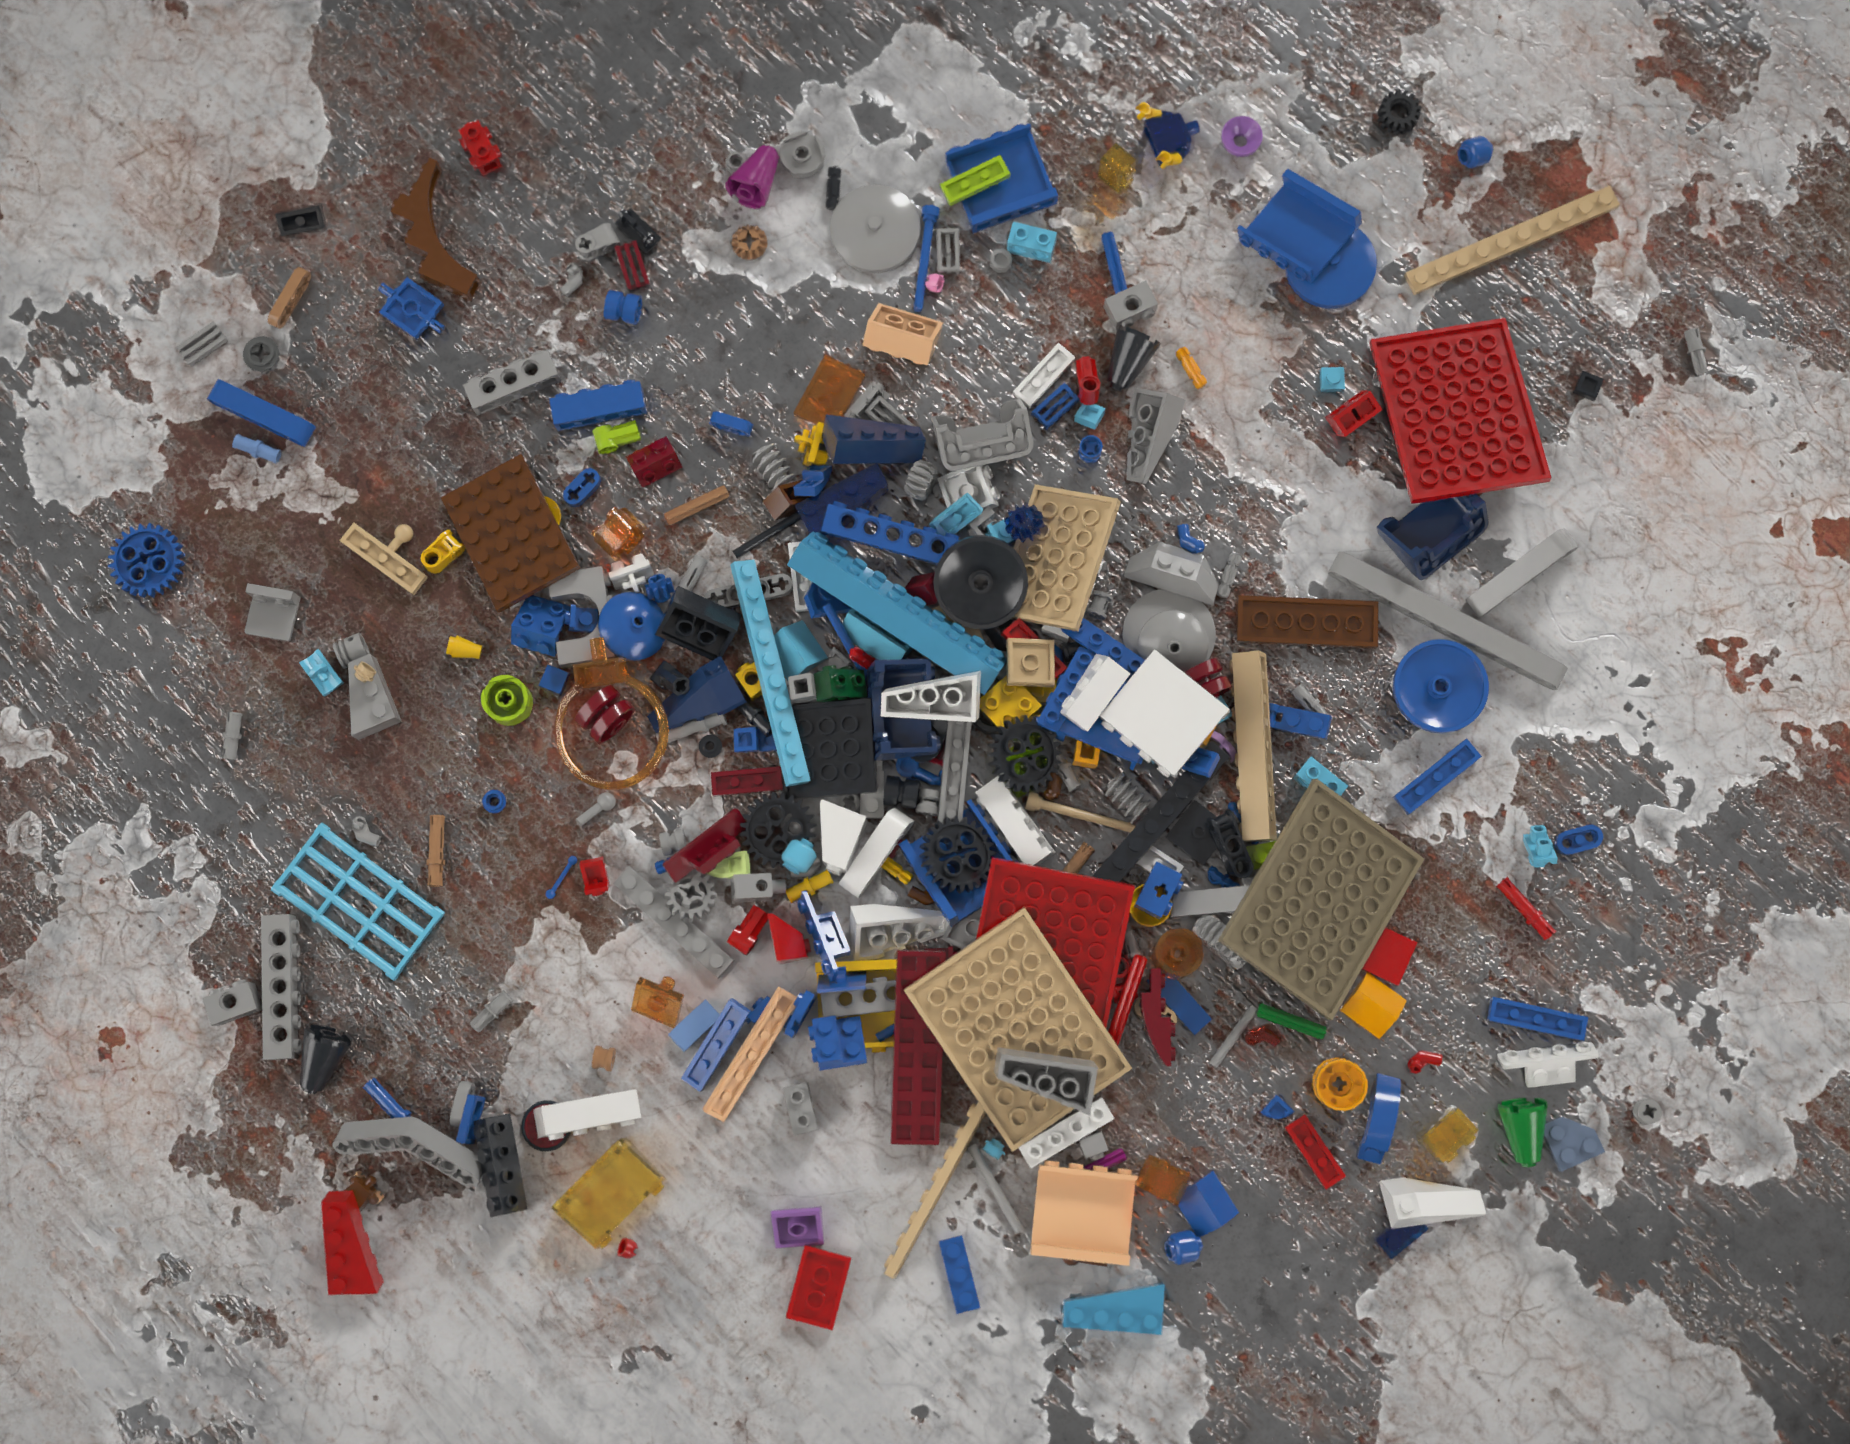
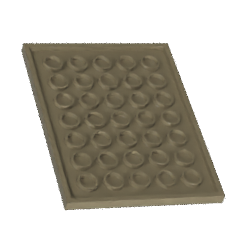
(1321, 899)

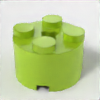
(495, 694)

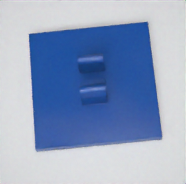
(843, 982)

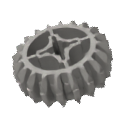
(1209, 931)

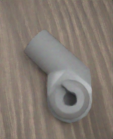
(363, 833)

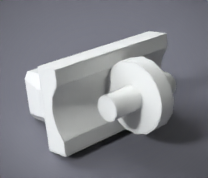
(631, 575)

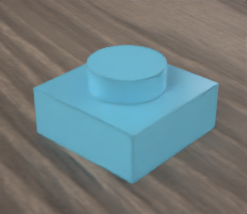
(1332, 379)
(1089, 415)

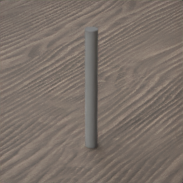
(995, 1188)

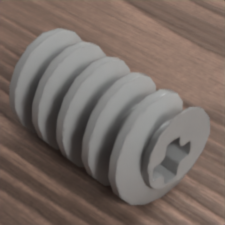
(771, 467)
(1127, 797)

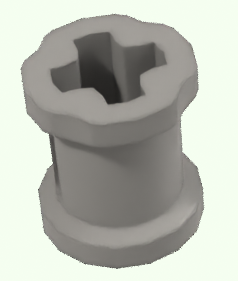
(1099, 605)

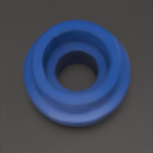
(487, 801)

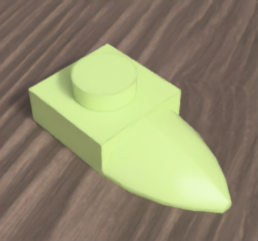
(735, 864)

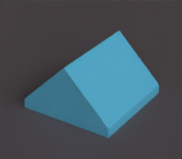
(798, 649)

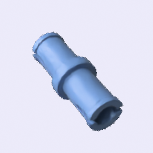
(257, 448)

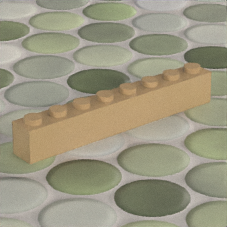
(1253, 746)

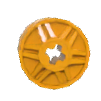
(1349, 1094)

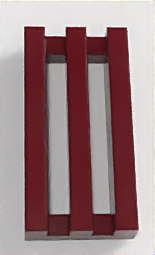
(627, 246)

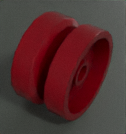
(1204, 674)
(604, 714)

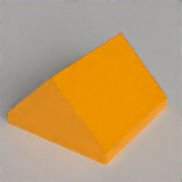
(1373, 1005)

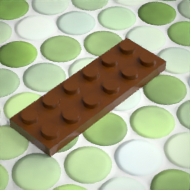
(1307, 621)

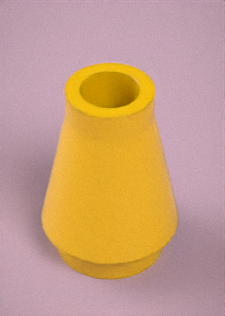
(463, 648)

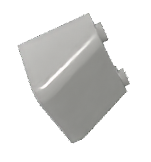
(984, 442)

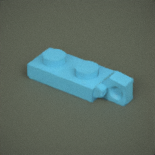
(956, 515)

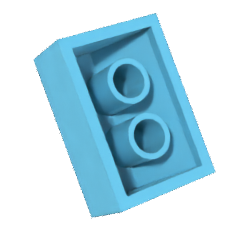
(874, 638)

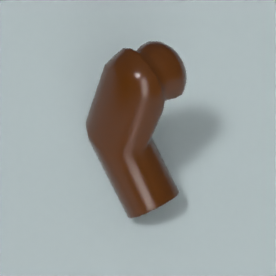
(1054, 787)
(920, 896)

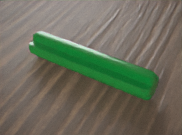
(1291, 1021)

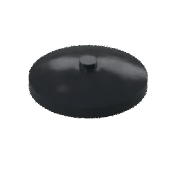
(980, 582)

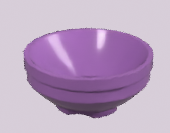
(1244, 127)

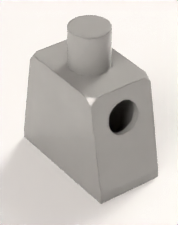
(744, 887)

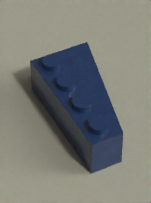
(871, 441)

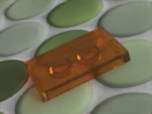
(829, 391)

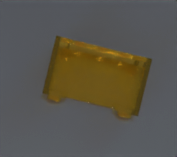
(608, 1193)

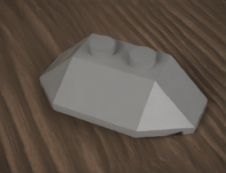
(1174, 571)

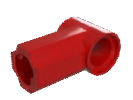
(1087, 380)
(746, 934)

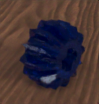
(1016, 524)

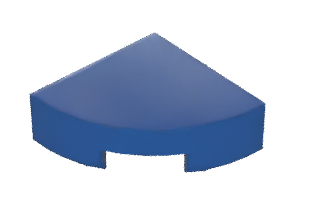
(1277, 1109)

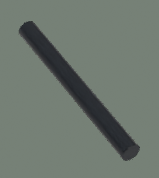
(767, 534)

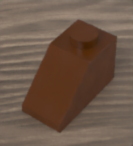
(782, 500)

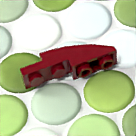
(1158, 1028)

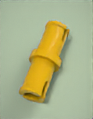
(810, 884)

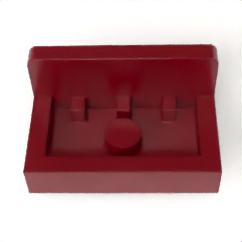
(654, 461)

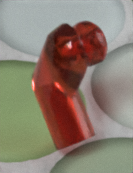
(1261, 1034)

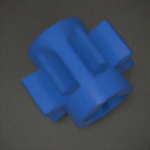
(659, 588)

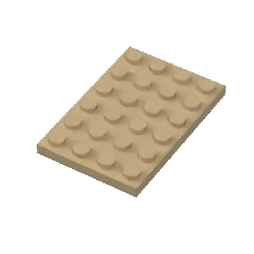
(1065, 556)

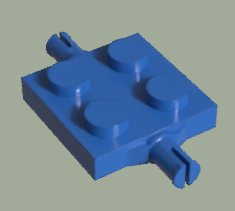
(411, 308)

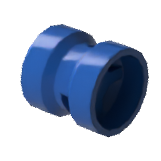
(1090, 444)

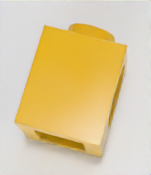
(753, 691)

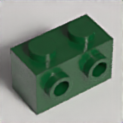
(840, 684)

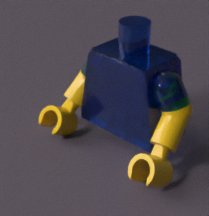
(1167, 134)

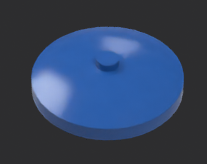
(1344, 278)
(1440, 686)

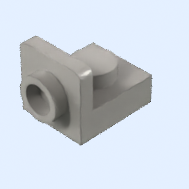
(981, 522)

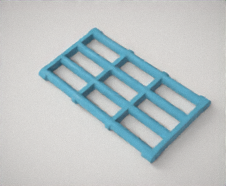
(367, 923)

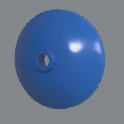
(620, 631)

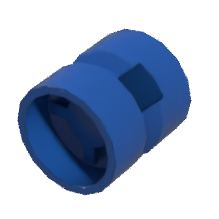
(627, 307)

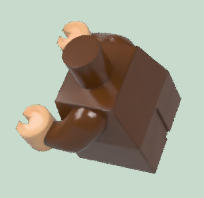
(364, 1190)

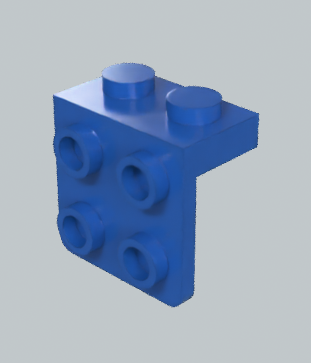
(538, 625)

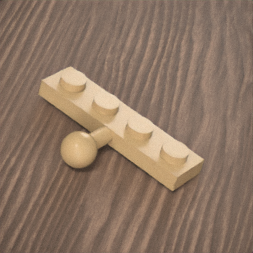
(384, 557)

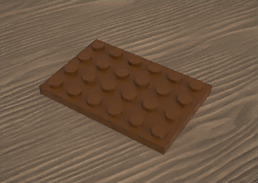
(510, 533)

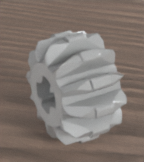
(921, 480)

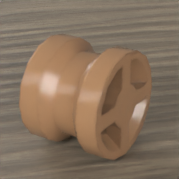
(603, 1058)

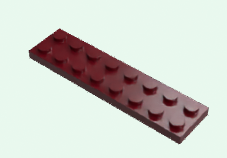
(915, 1058)

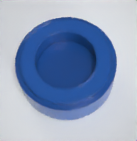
(906, 767)

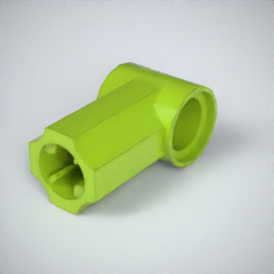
(610, 437)

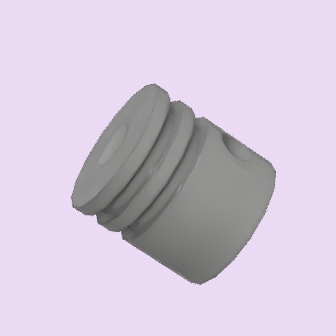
(350, 649)

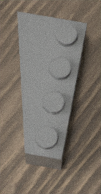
(1050, 1076)

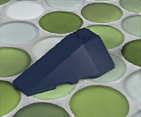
(710, 692)

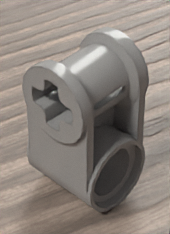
(599, 241)

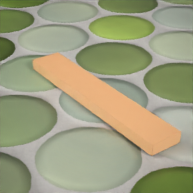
(750, 1054)

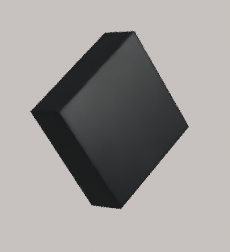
(1588, 385)

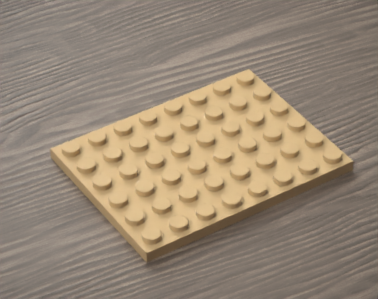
(1017, 997)

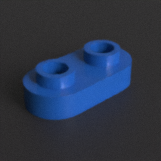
(1577, 839)

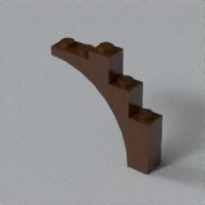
(422, 239)

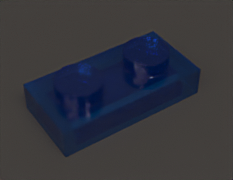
(1396, 1240)

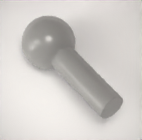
(605, 801)

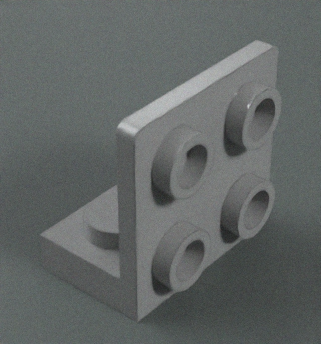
(271, 612)

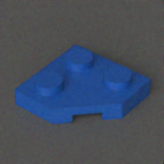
(817, 597)
(803, 1005)

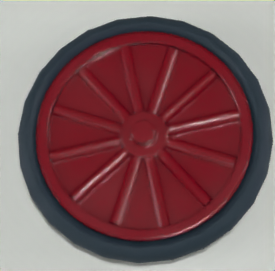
(529, 1131)

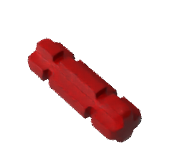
(861, 657)

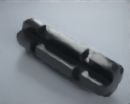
(833, 187)

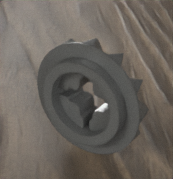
(254, 347)

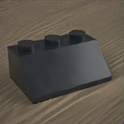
(698, 624)

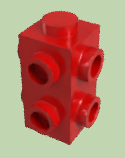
(476, 140)

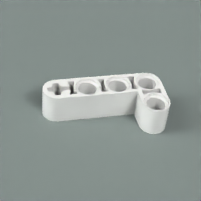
(876, 851)

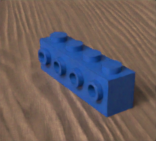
(598, 405)

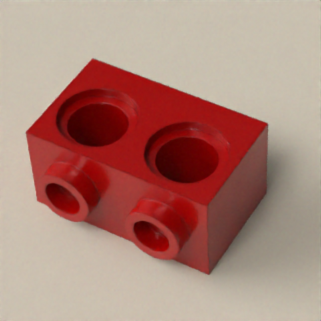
(1353, 413)

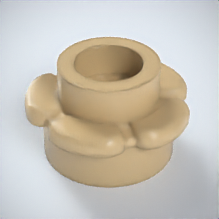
(364, 672)

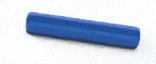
(1114, 262)

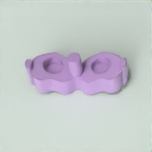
(1224, 744)

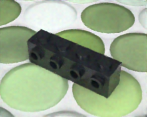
(500, 1165)

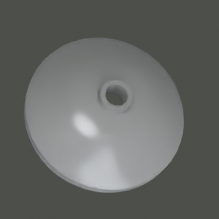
(1171, 628)

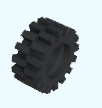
(1404, 101)

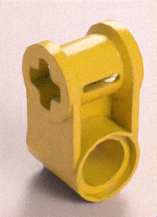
(442, 550)

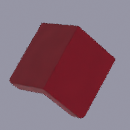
(922, 587)

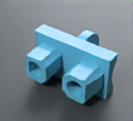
(321, 673)
(1539, 847)

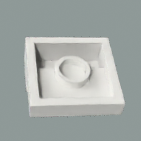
(971, 480)

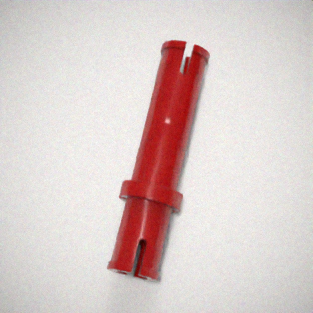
(1527, 910)

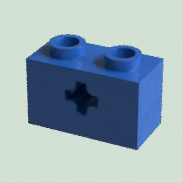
(1147, 899)

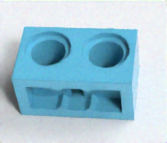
(1031, 242)
(1314, 770)

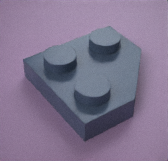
(1571, 1142)

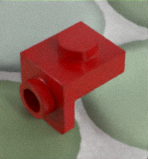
(594, 876)

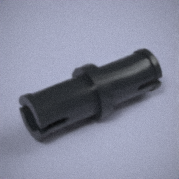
(756, 717)

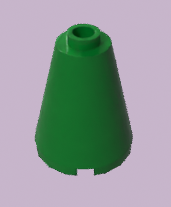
(1525, 1128)

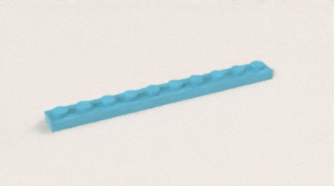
(770, 673)

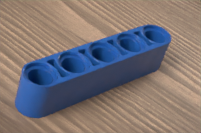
(261, 413)

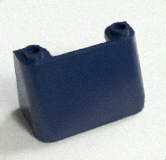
(1435, 532)
(894, 735)

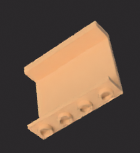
(1083, 1213)

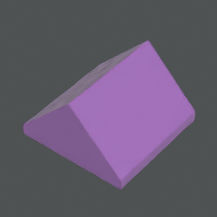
(797, 1227)

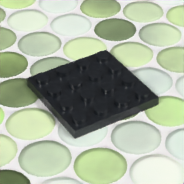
(836, 749)

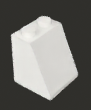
(840, 836)

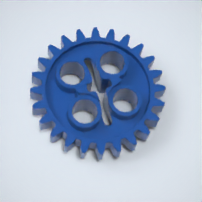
(153, 579)

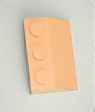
(902, 334)

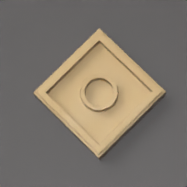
(1030, 662)

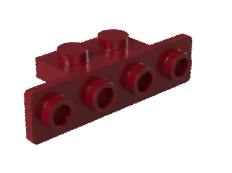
(707, 848)

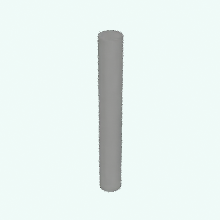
(1233, 1036)

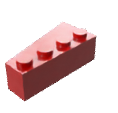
(348, 1256)

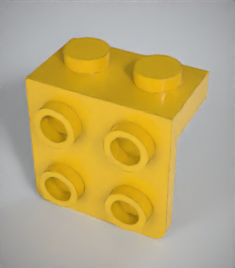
(1007, 702)

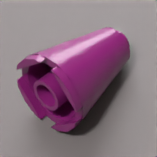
(754, 178)

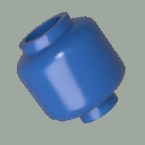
(1475, 152)
(1183, 1247)

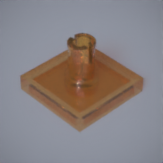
(658, 1001)

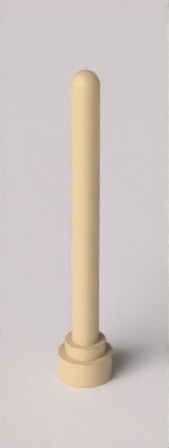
(1035, 802)

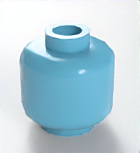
(799, 856)

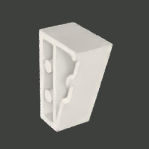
(1094, 691)

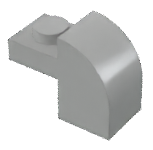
(801, 689)

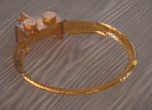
(601, 673)

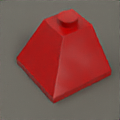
(788, 941)

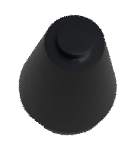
(1129, 357)
(321, 1056)

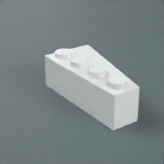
(938, 699)

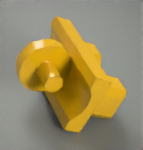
(812, 454)

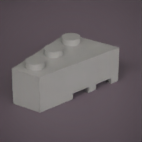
(370, 702)

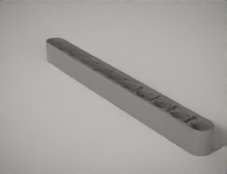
(1448, 620)

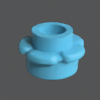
(994, 1148)

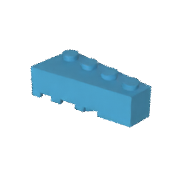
(1123, 1310)

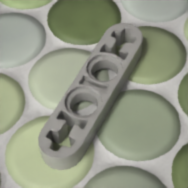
(764, 581)

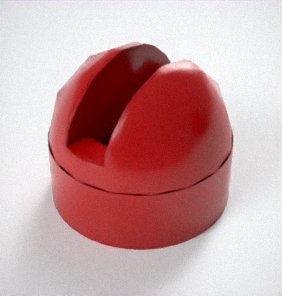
(626, 1248)

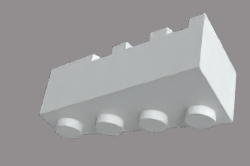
(1014, 822)
(587, 1113)

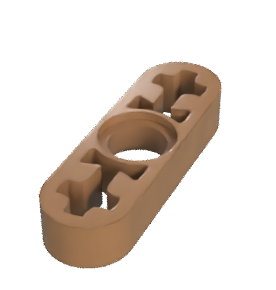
(289, 297)

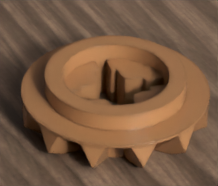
(758, 246)

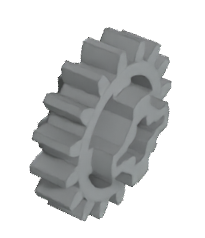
(699, 898)

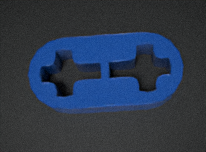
(731, 424)
(578, 484)

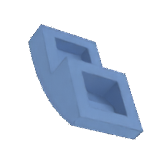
(694, 1025)

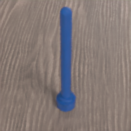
(930, 214)

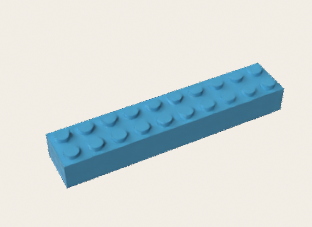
(895, 609)

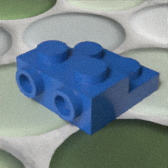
(837, 1042)

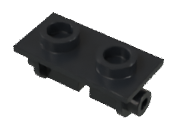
(637, 229)

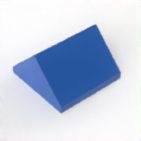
(1207, 1205)

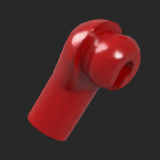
(1423, 1058)

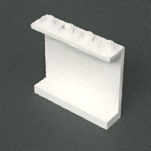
(1163, 714)

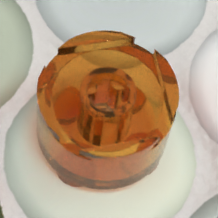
(619, 533)
(1190, 956)
(1163, 1180)

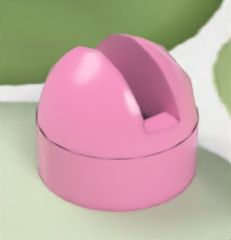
(935, 282)

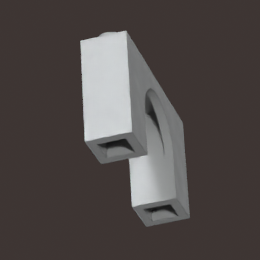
(589, 585)

